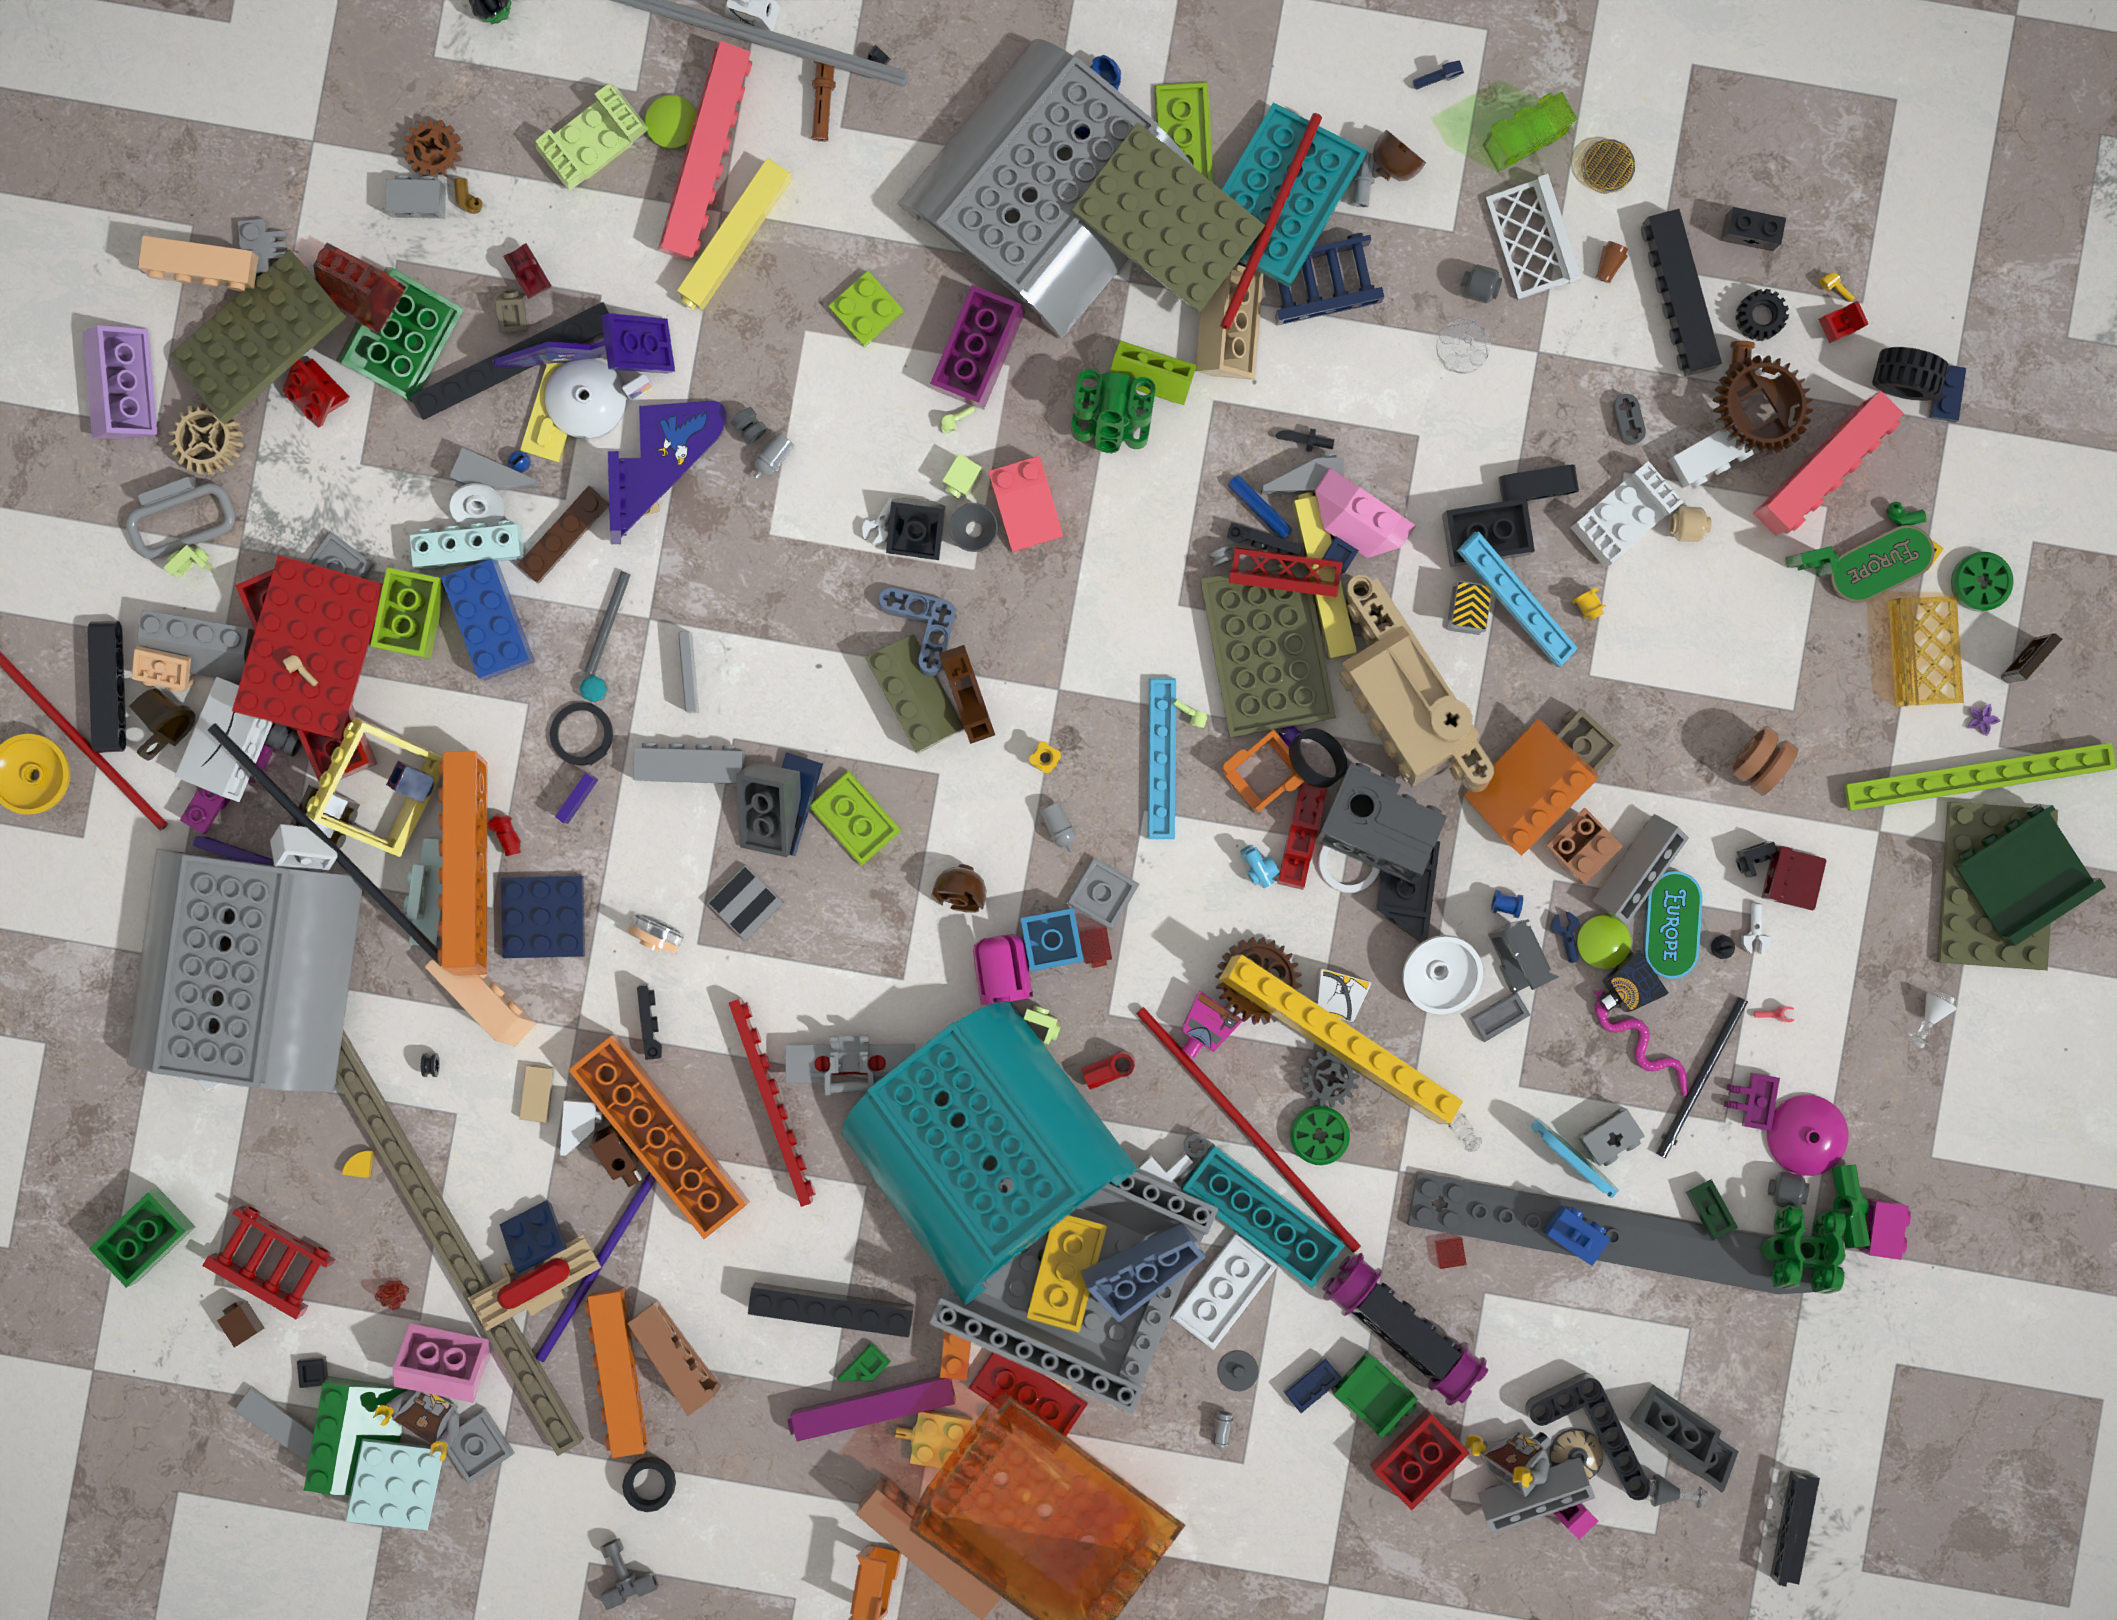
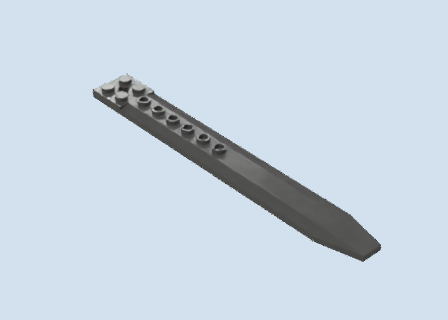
(1635, 1237)

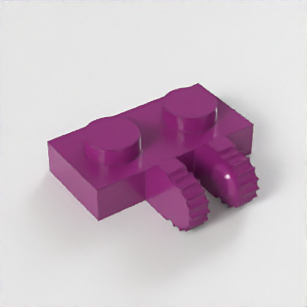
(1759, 1101)

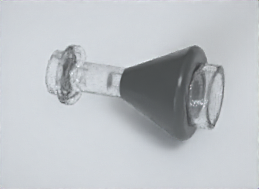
(1664, 1491)

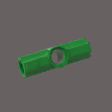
(1847, 1193)

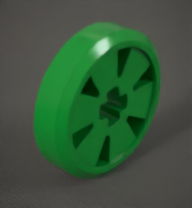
(1995, 572)
(1310, 1148)

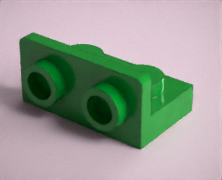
(1823, 559)

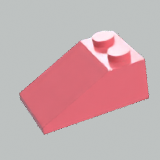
(1025, 503)

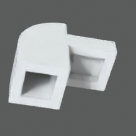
(1179, 1168)

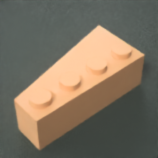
(198, 263)
(486, 1004)

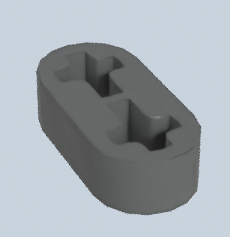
(1622, 420)

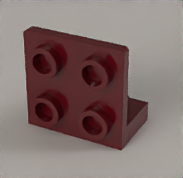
(1794, 878)

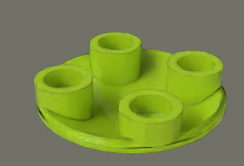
(670, 121)
(1603, 942)

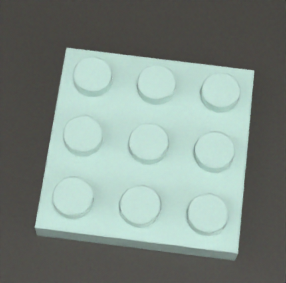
(394, 1485)

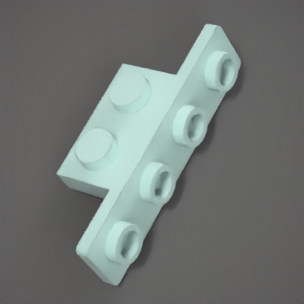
(424, 892)

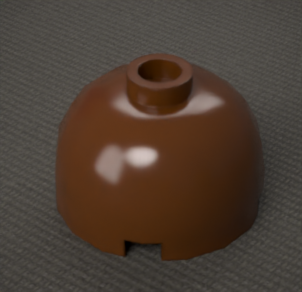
(1395, 158)
(961, 888)

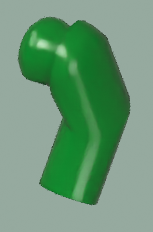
(1901, 517)

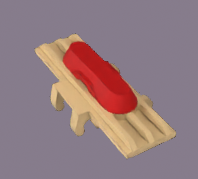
(537, 1288)

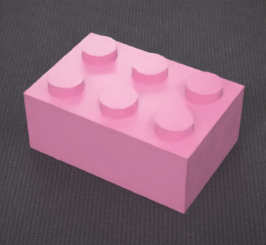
(441, 1362)

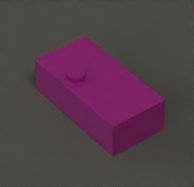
(977, 347)

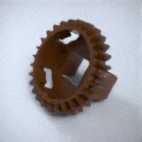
(1781, 393)

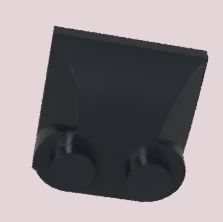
(915, 528)

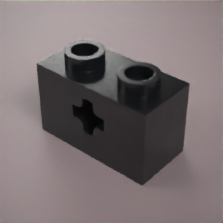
(1753, 229)

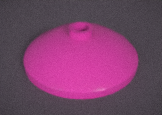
(1791, 1130)

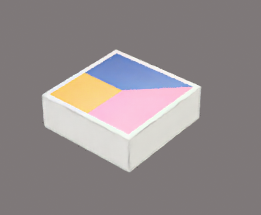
(637, 386)

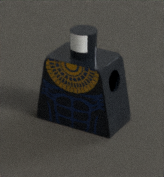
(1632, 984)

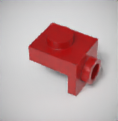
(1843, 322)

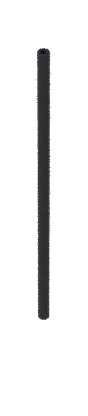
(342, 859)

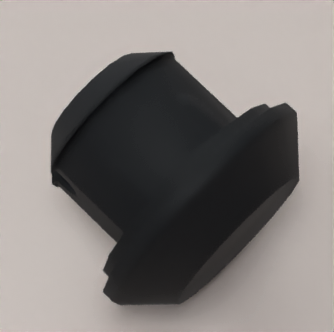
(1723, 947)

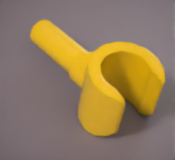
(1833, 280)

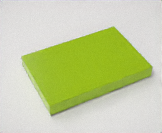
(855, 818)

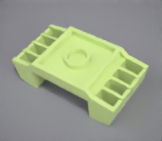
(591, 138)

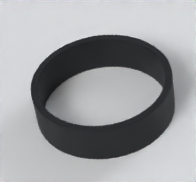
(1305, 771)

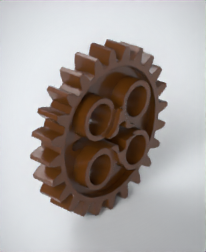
(1257, 952)

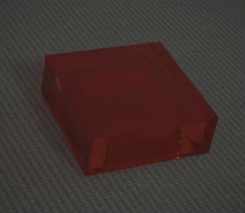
(1450, 1253)

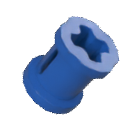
(1507, 904)

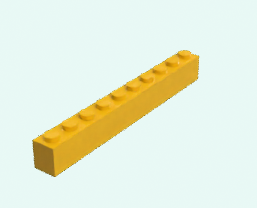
(1340, 1039)

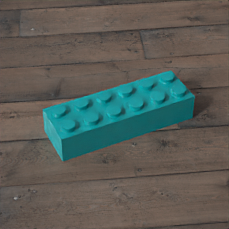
(1263, 1215)

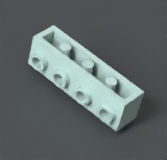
(467, 546)

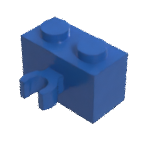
(1577, 1235)

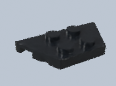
(1409, 904)

